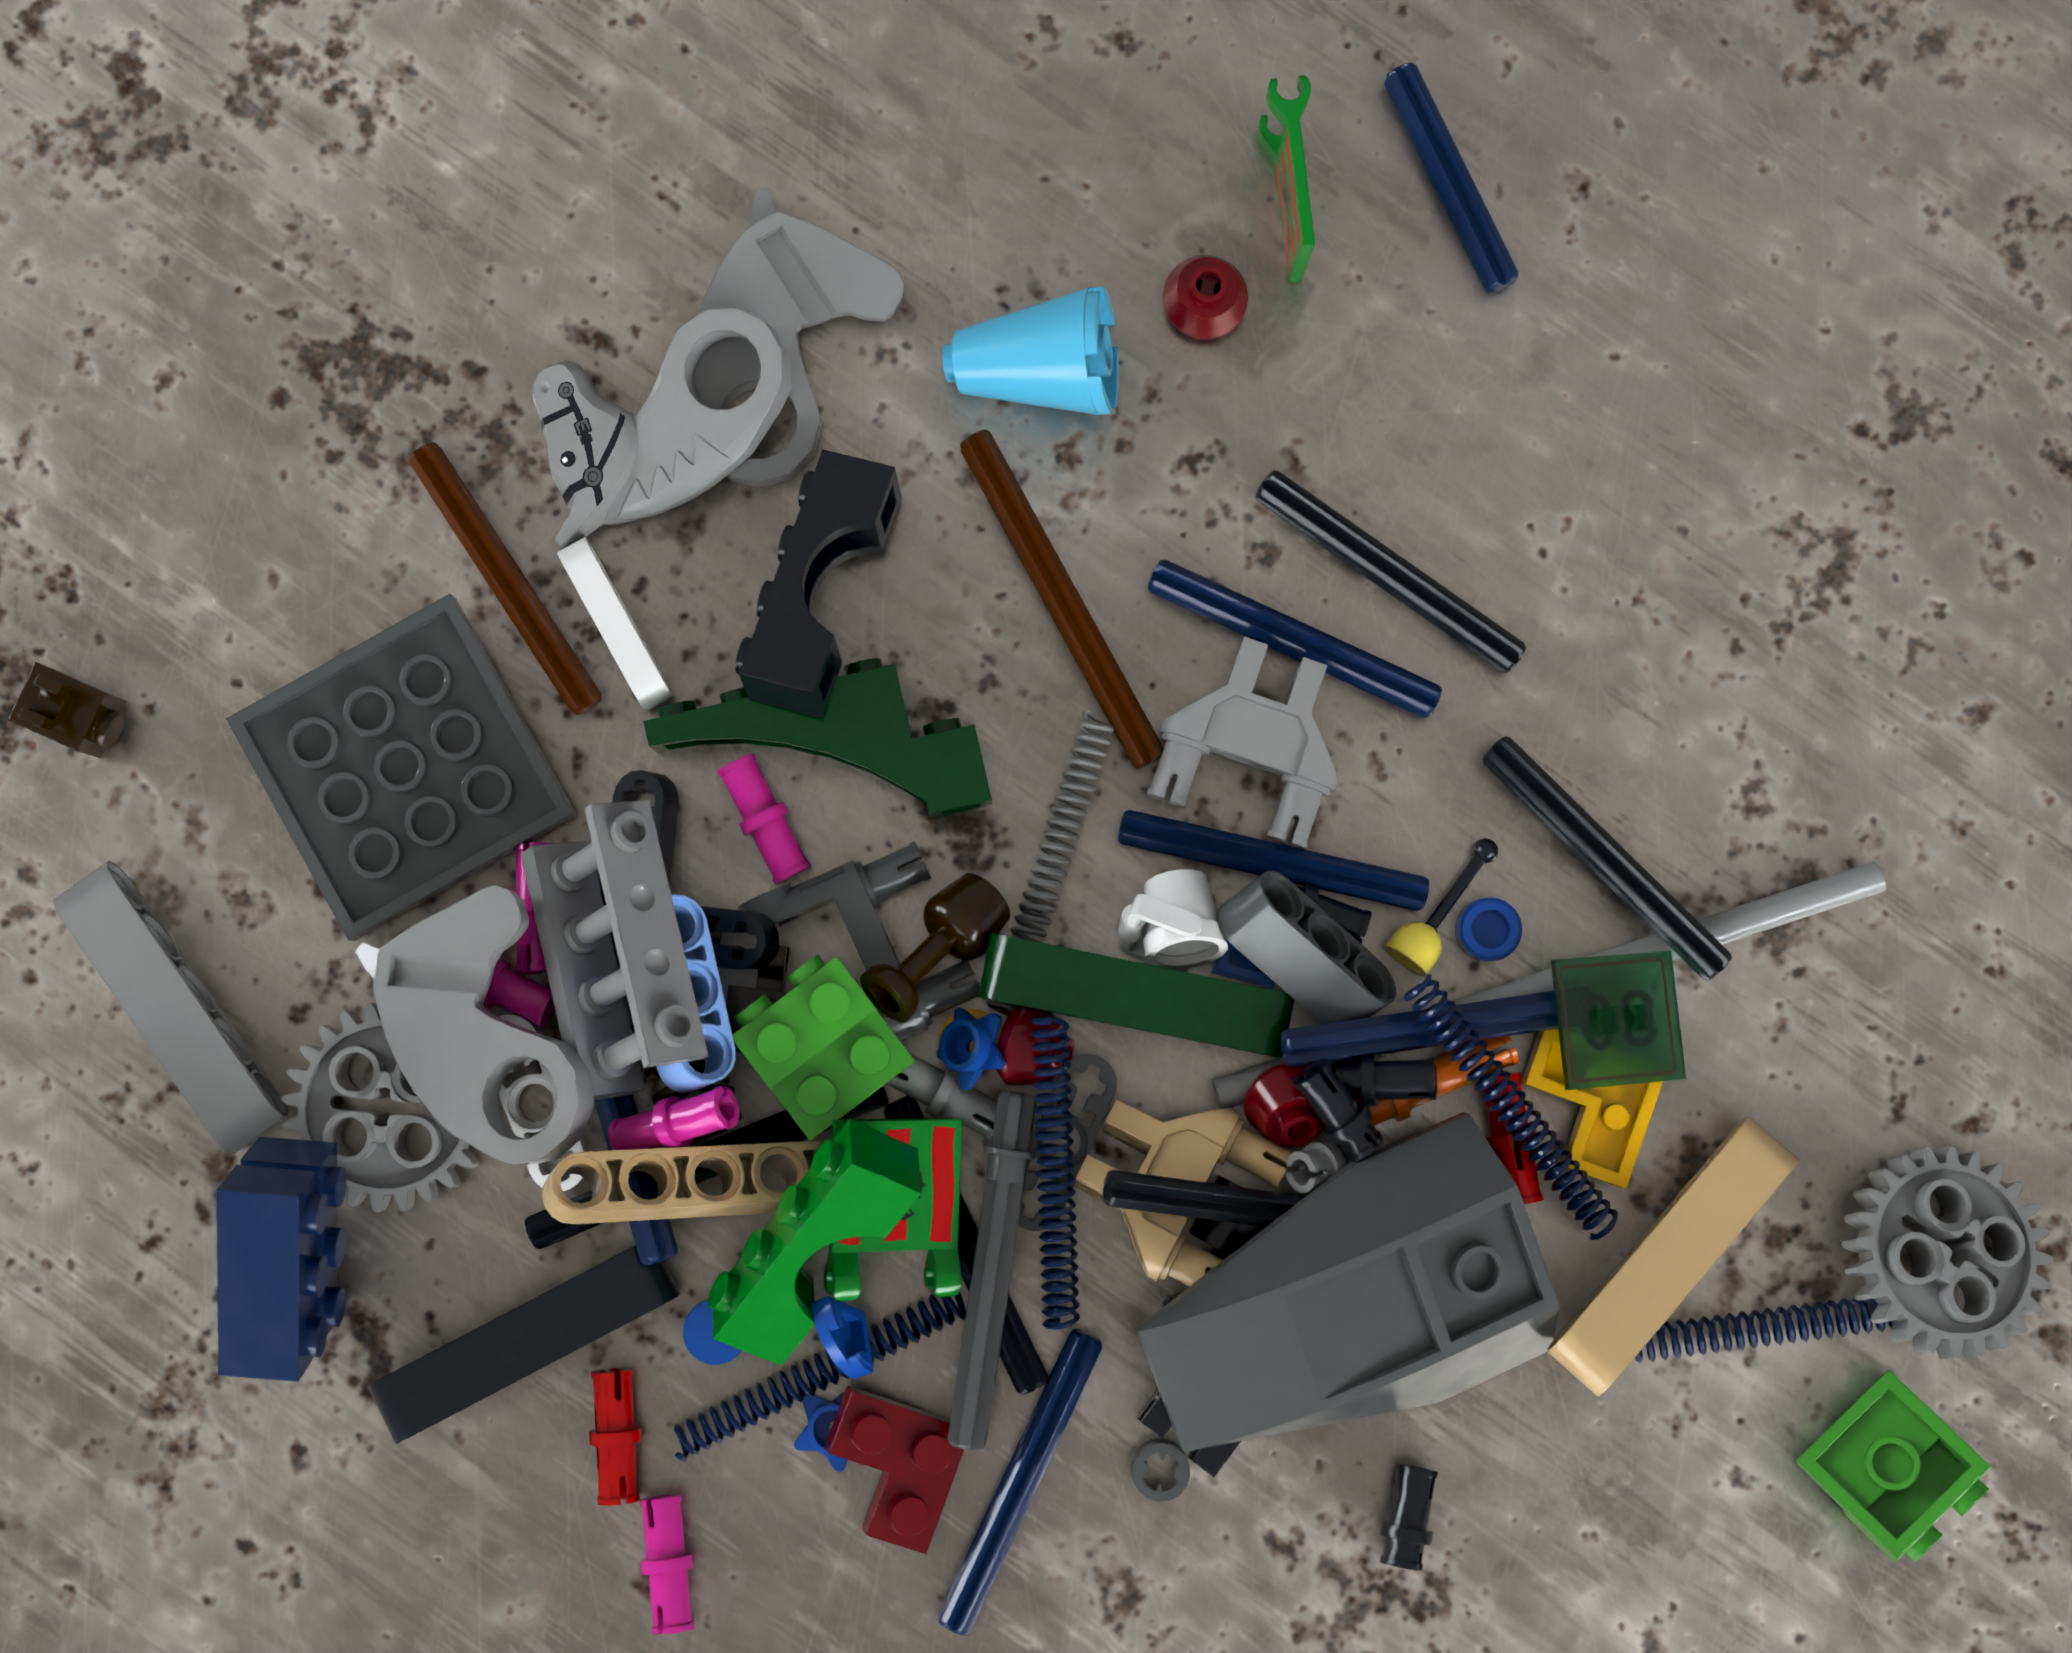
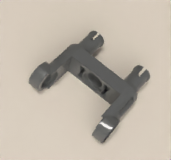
(857, 895)

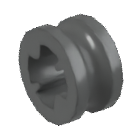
(1140, 1469)

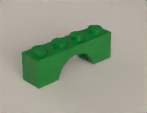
(852, 1190)

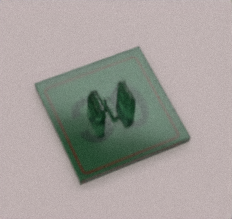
(1618, 1020)

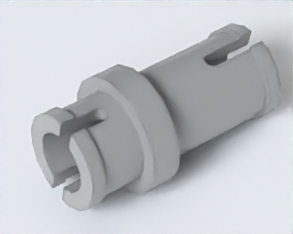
(1317, 1164)

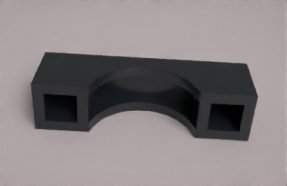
(842, 514)

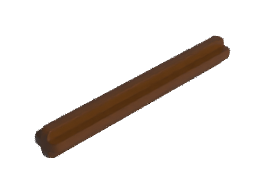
(505, 578)

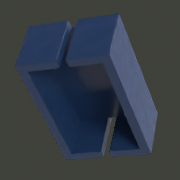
(279, 1258)

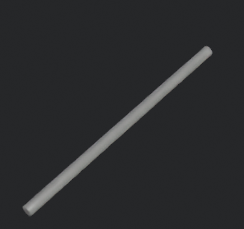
(1724, 926)

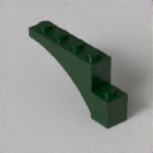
(860, 728)

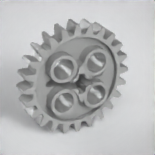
(384, 1163)
(1924, 1300)

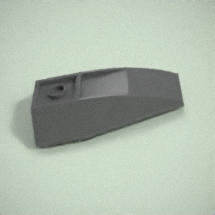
(1360, 1298)

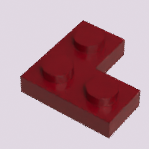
(914, 1463)

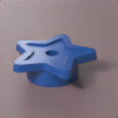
(955, 1045)
(820, 1414)

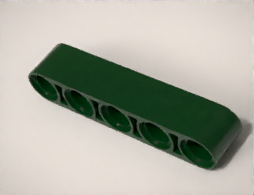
(1135, 995)

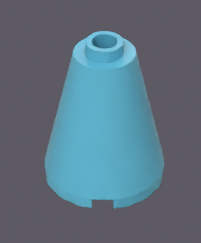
(1042, 355)

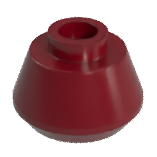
(1201, 312)
(1016, 1047)
(1280, 1109)

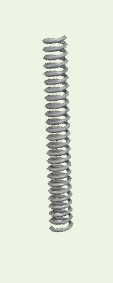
(1058, 831)

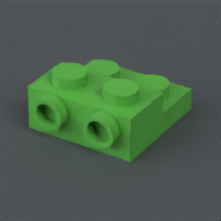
(820, 1045)
(1895, 1468)

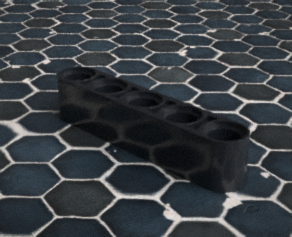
(520, 1342)

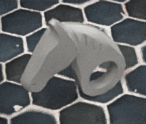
(792, 281)
(454, 1050)

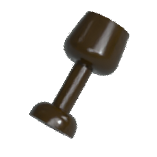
(957, 925)

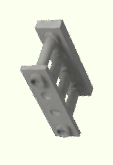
(581, 956)

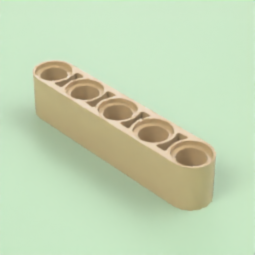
(674, 1174)
(1672, 1256)

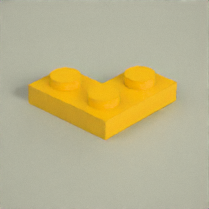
(1609, 1119)

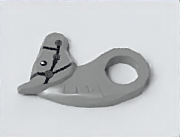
(645, 463)

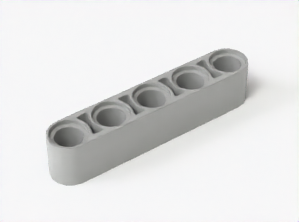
(170, 1007)

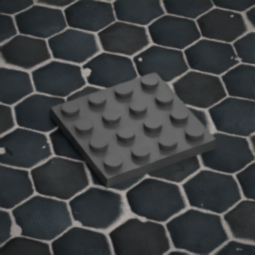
(401, 767)

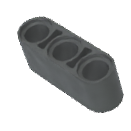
(1305, 950)

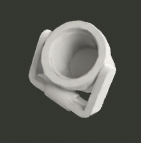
(1178, 922)

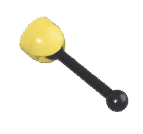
(1418, 943)

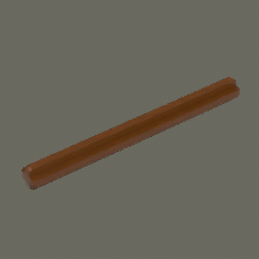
(1061, 599)

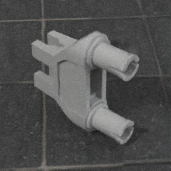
(1256, 734)

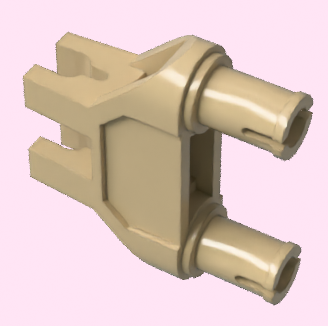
(1187, 1151)

